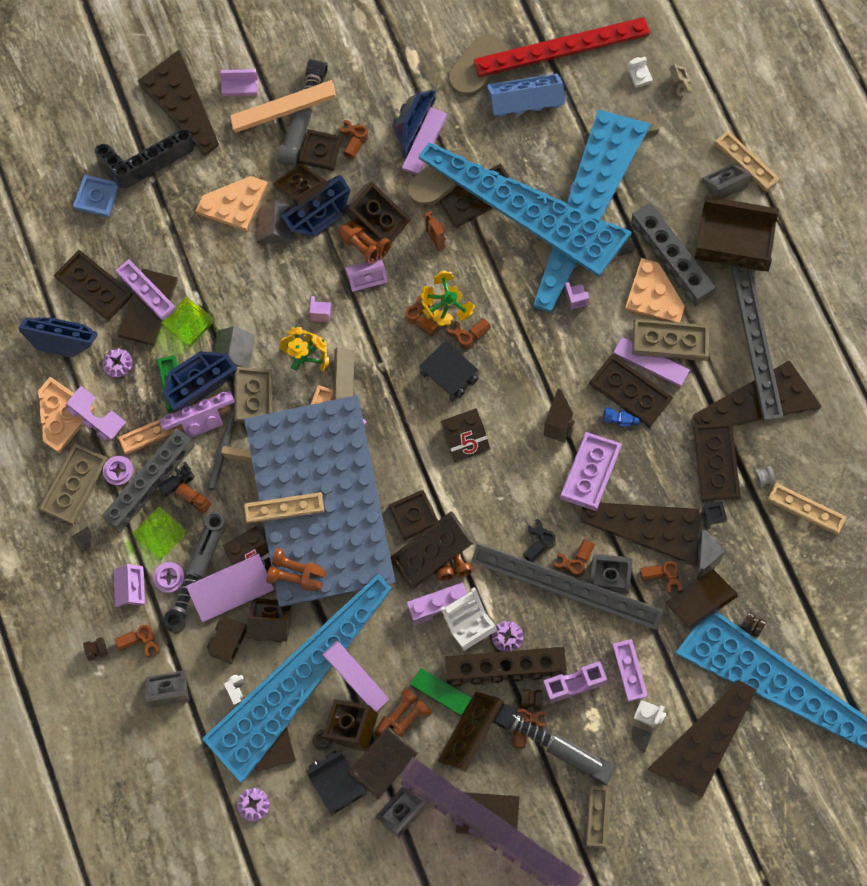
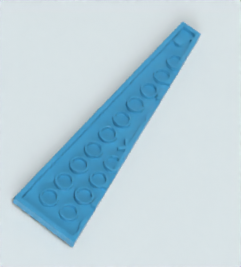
(604, 163)
(565, 228)
(737, 656)
(262, 716)

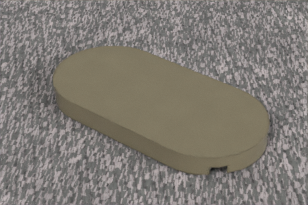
(464, 75)
(430, 185)

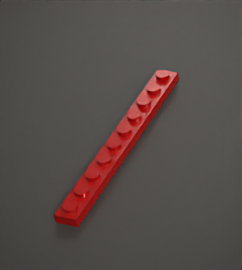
(561, 47)

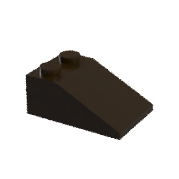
(376, 213)

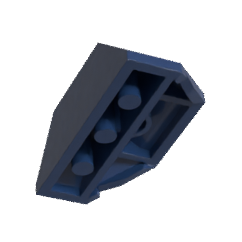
(411, 119)
(319, 210)
(57, 335)
(197, 378)

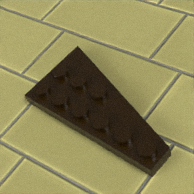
(176, 95)
(744, 404)
(654, 527)
(698, 752)

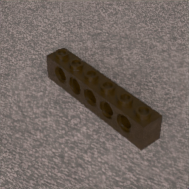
(455, 663)

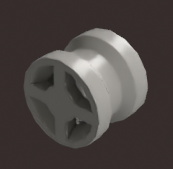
(764, 476)

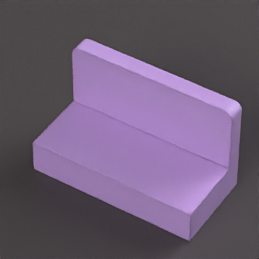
(239, 82)
(366, 275)
(129, 585)

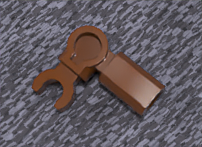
(359, 135)
(415, 316)
(466, 338)
(199, 501)
(576, 567)
(669, 570)
(143, 634)
(520, 740)

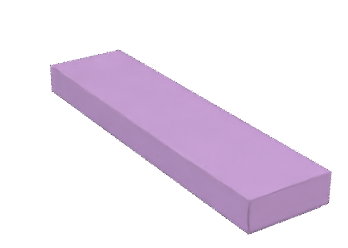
(428, 133)
(145, 290)
(658, 366)
(355, 676)

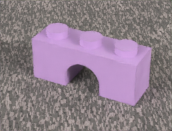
(80, 405)
(426, 607)
(585, 679)

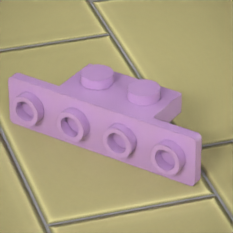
(199, 417)

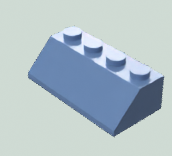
(526, 94)

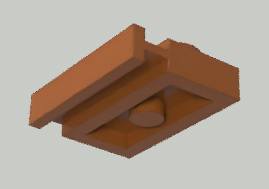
(436, 231)

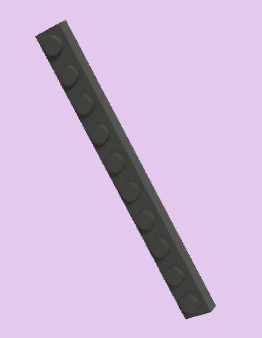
(757, 344)
(567, 586)

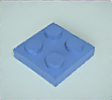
(96, 196)

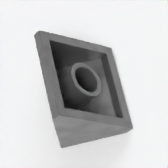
(726, 181)
(271, 225)
(236, 344)
(709, 554)
(611, 572)
(166, 689)
(401, 811)

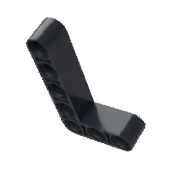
(146, 162)

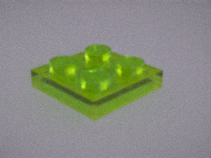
(188, 322)
(159, 533)

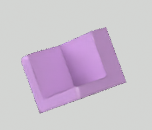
(576, 296)
(320, 311)

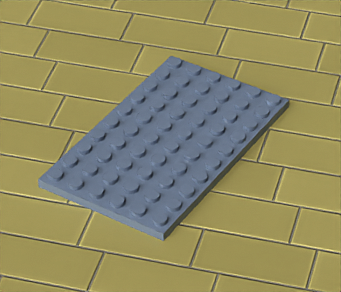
(325, 452)

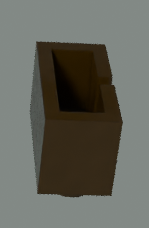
(228, 635)

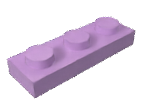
(629, 670)

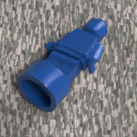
(623, 418)

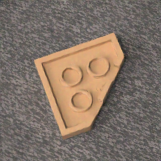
(234, 203)
(654, 294)
(56, 422)

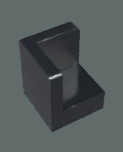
(713, 514)

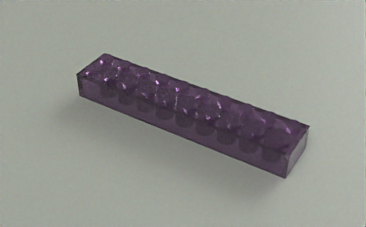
(488, 825)

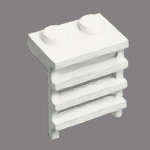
(468, 620)

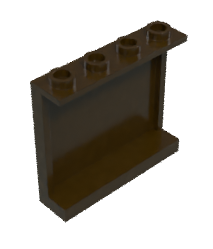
(736, 233)

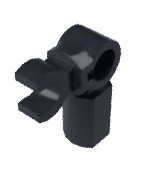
(183, 475)
(546, 538)

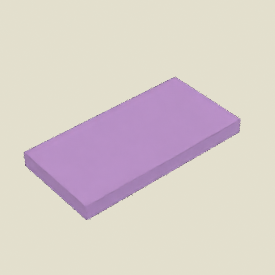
(590, 471)
(229, 588)

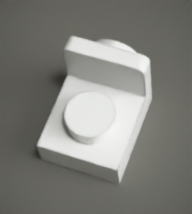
(639, 72)
(235, 694)
(649, 714)

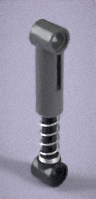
(290, 149)
(196, 569)
(595, 767)

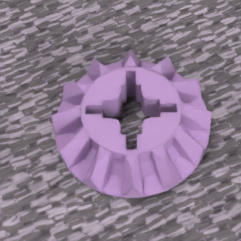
(117, 370)
(112, 465)
(163, 571)
(511, 644)
(250, 813)

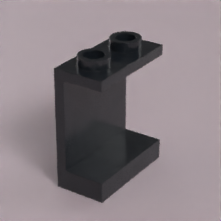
(450, 370)
(334, 782)

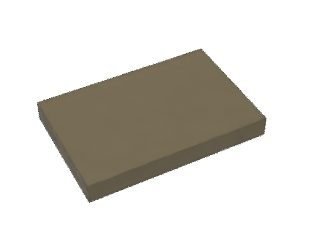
(252, 393)

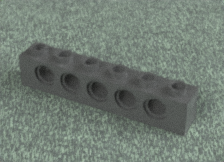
(649, 216)
(147, 480)

